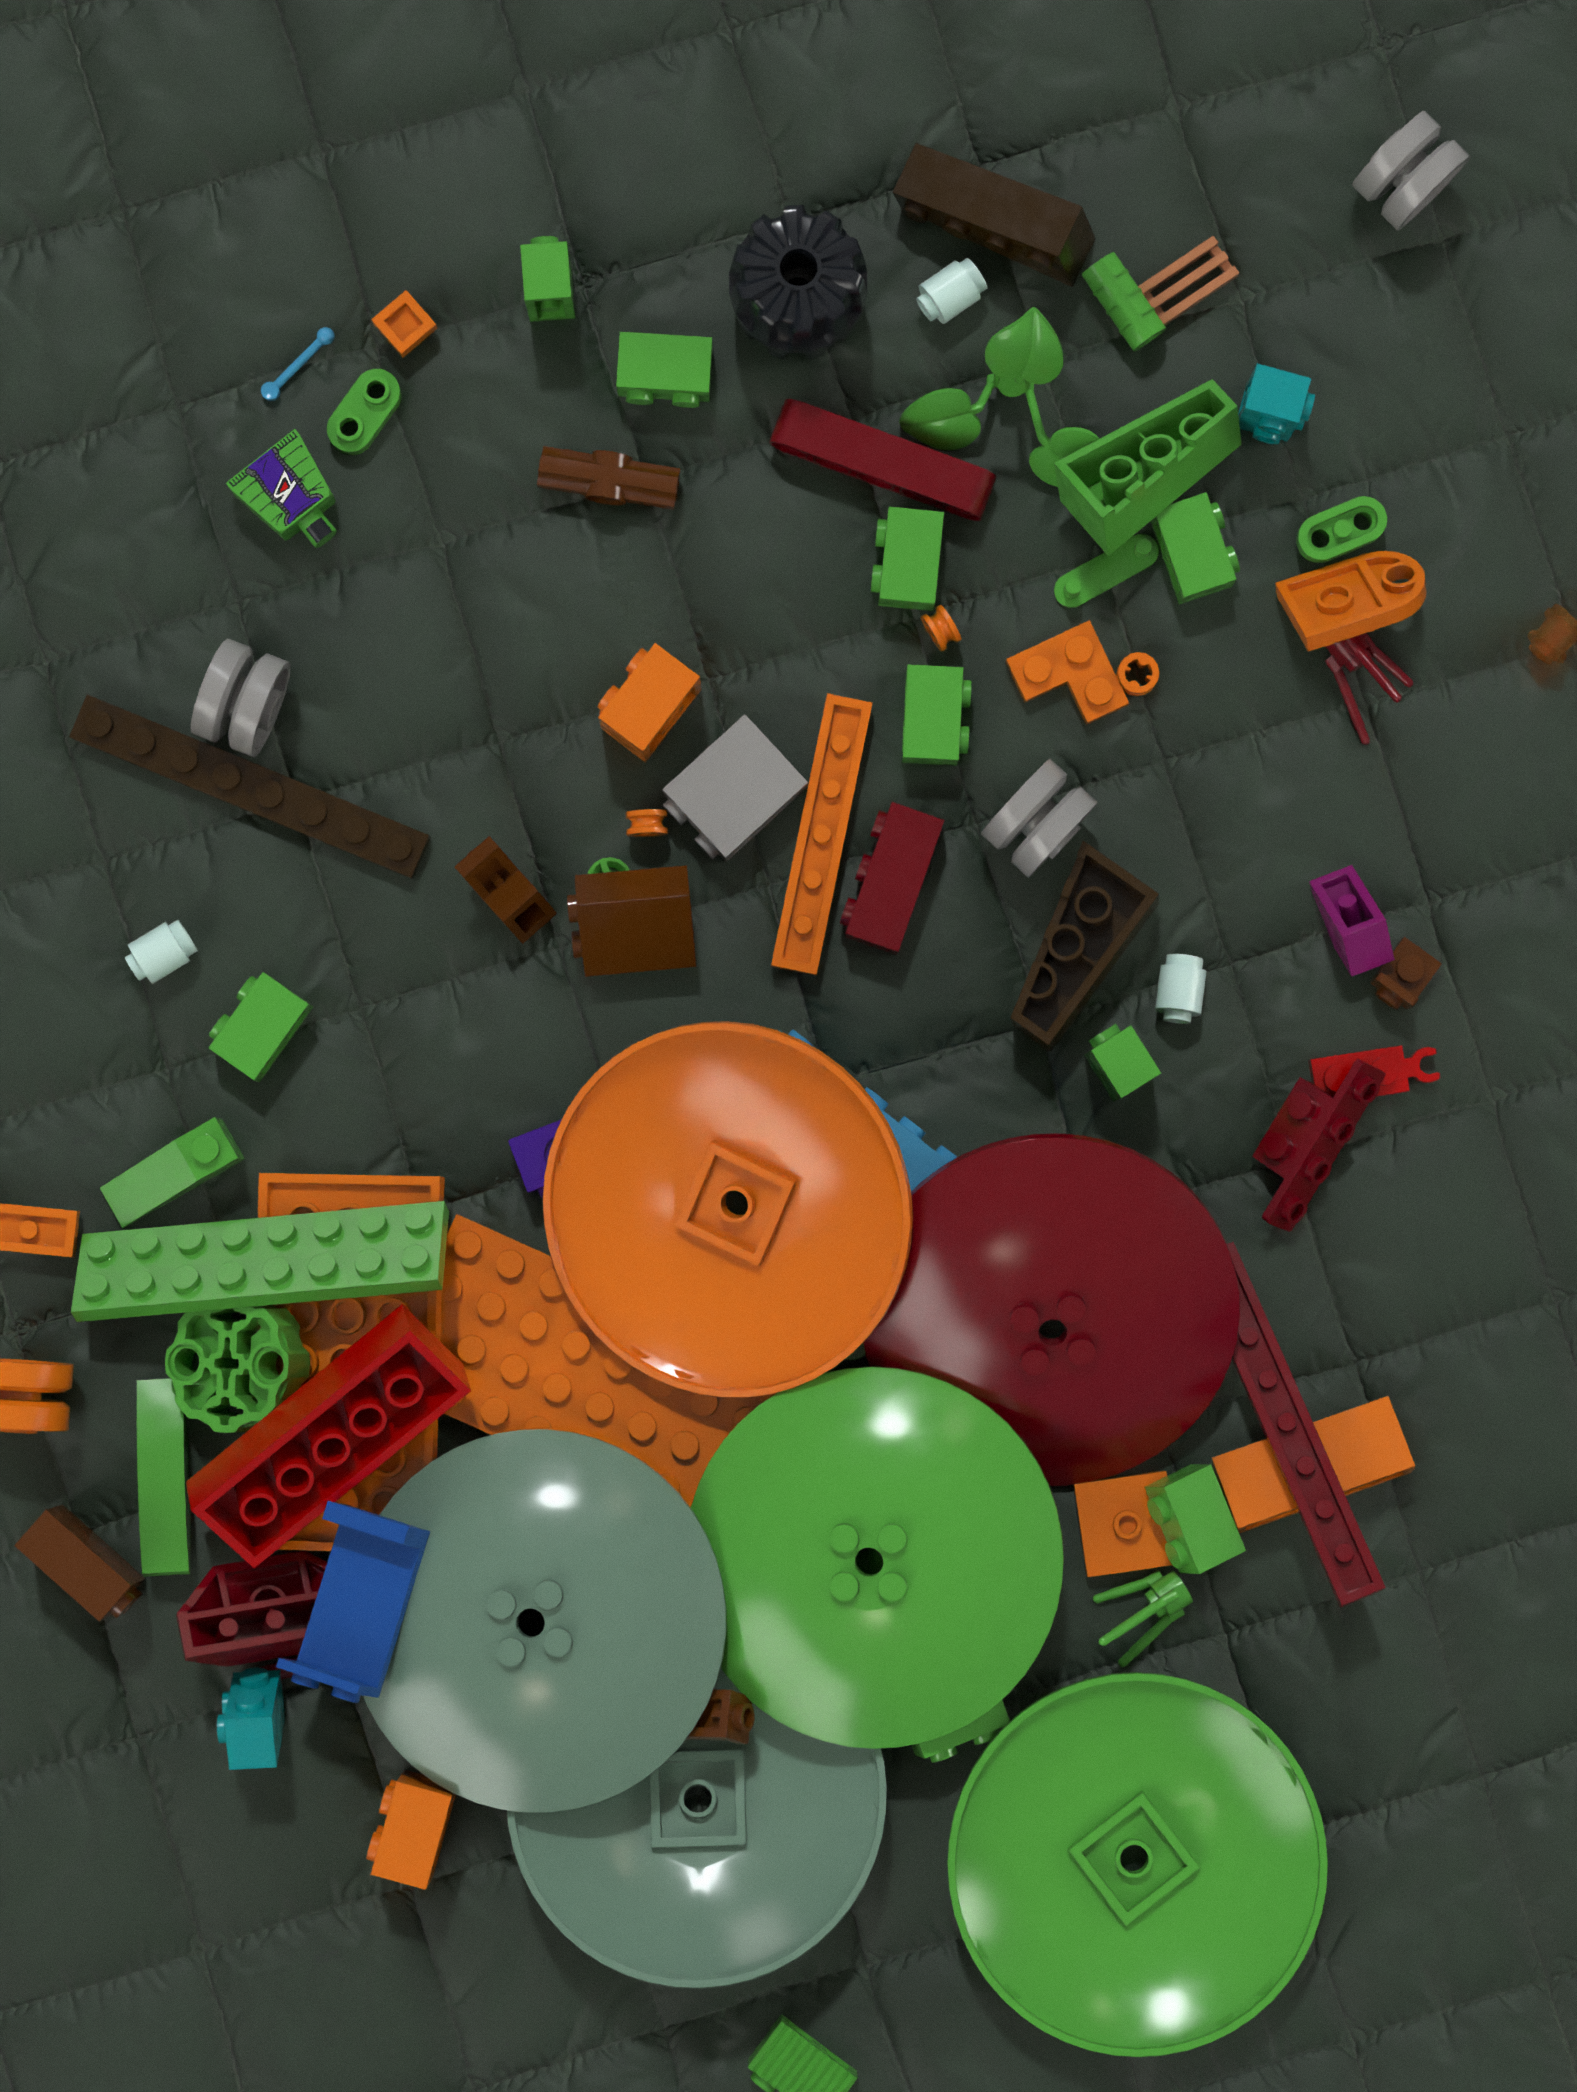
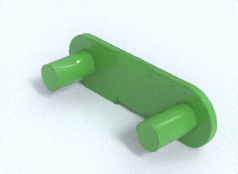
(1106, 571)

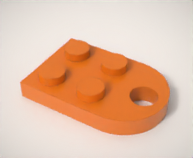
(1352, 597)

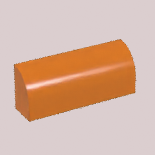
(1360, 1443)

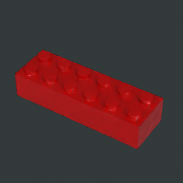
(327, 1436)

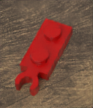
(1331, 1071)

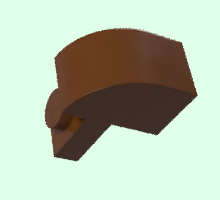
(505, 889)

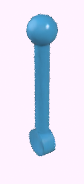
(271, 390)

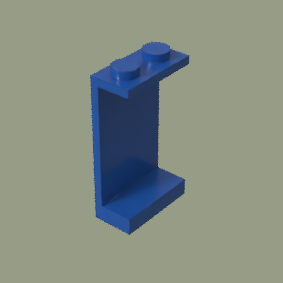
(359, 1603)

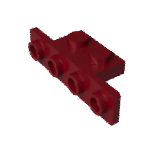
(1309, 1138)

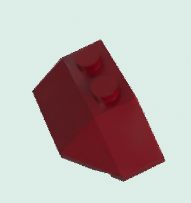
(250, 1612)

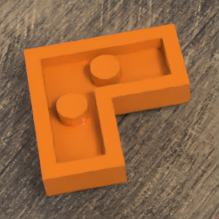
(1072, 660)

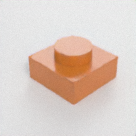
(404, 323)

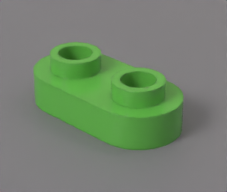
(365, 411)
(1339, 529)

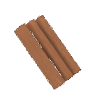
(1219, 259)

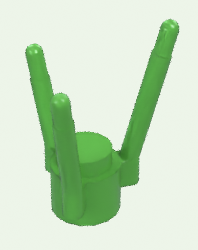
(1165, 1598)

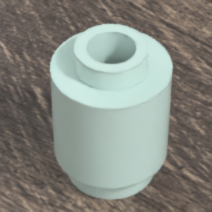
(951, 291)
(160, 951)
(1181, 988)

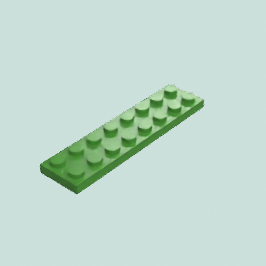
(261, 1261)

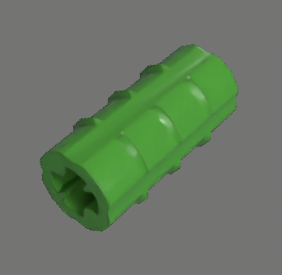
(1123, 301)

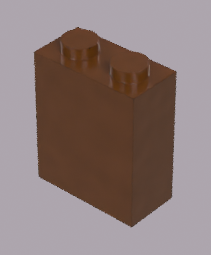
(633, 921)
(81, 1563)

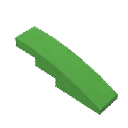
(162, 1480)

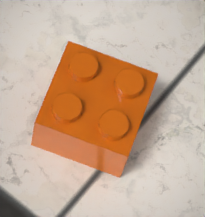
(648, 701)
(413, 1830)

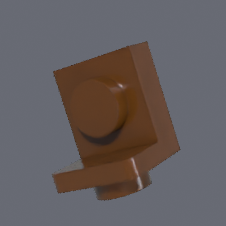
(1406, 976)
(725, 1718)

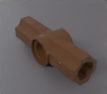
(608, 477)

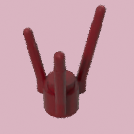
(1357, 653)

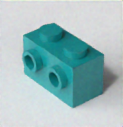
(1275, 404)
(252, 1719)

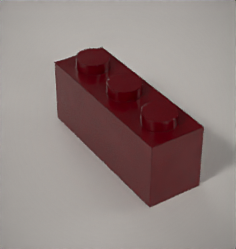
(891, 877)

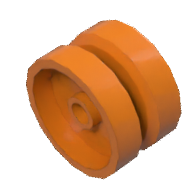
(21, 1394)

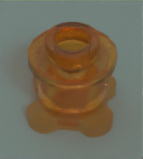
(1554, 635)

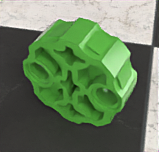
(252, 1385)

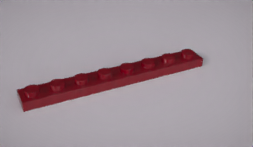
(1300, 1451)

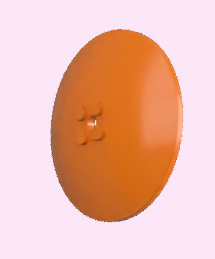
(647, 1227)

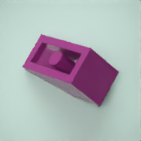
(1352, 920)

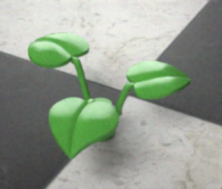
(1019, 358)

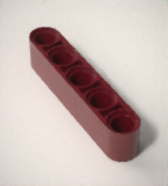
(883, 459)

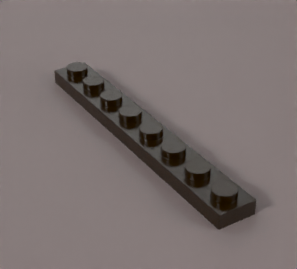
(249, 786)

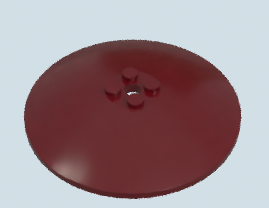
(1078, 1239)

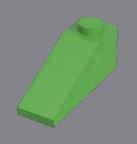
(172, 1171)

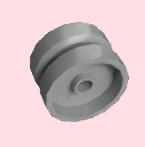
(1406, 166)
(240, 697)
(1039, 818)

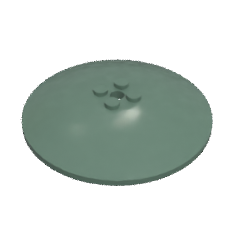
(624, 1605)
(716, 1889)

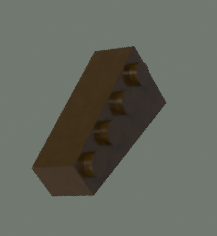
(996, 213)
(1087, 935)

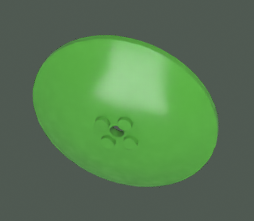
(961, 1538)
(1156, 1951)

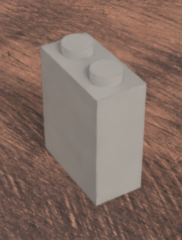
(733, 789)

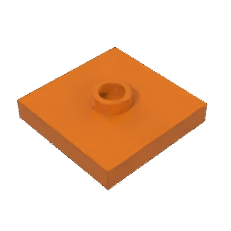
(1118, 1526)

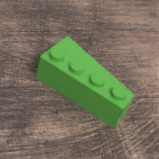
(1147, 464)

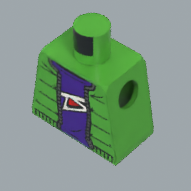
(287, 491)

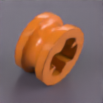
(941, 628)
(1142, 660)
(646, 823)

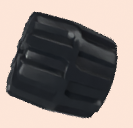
(798, 282)

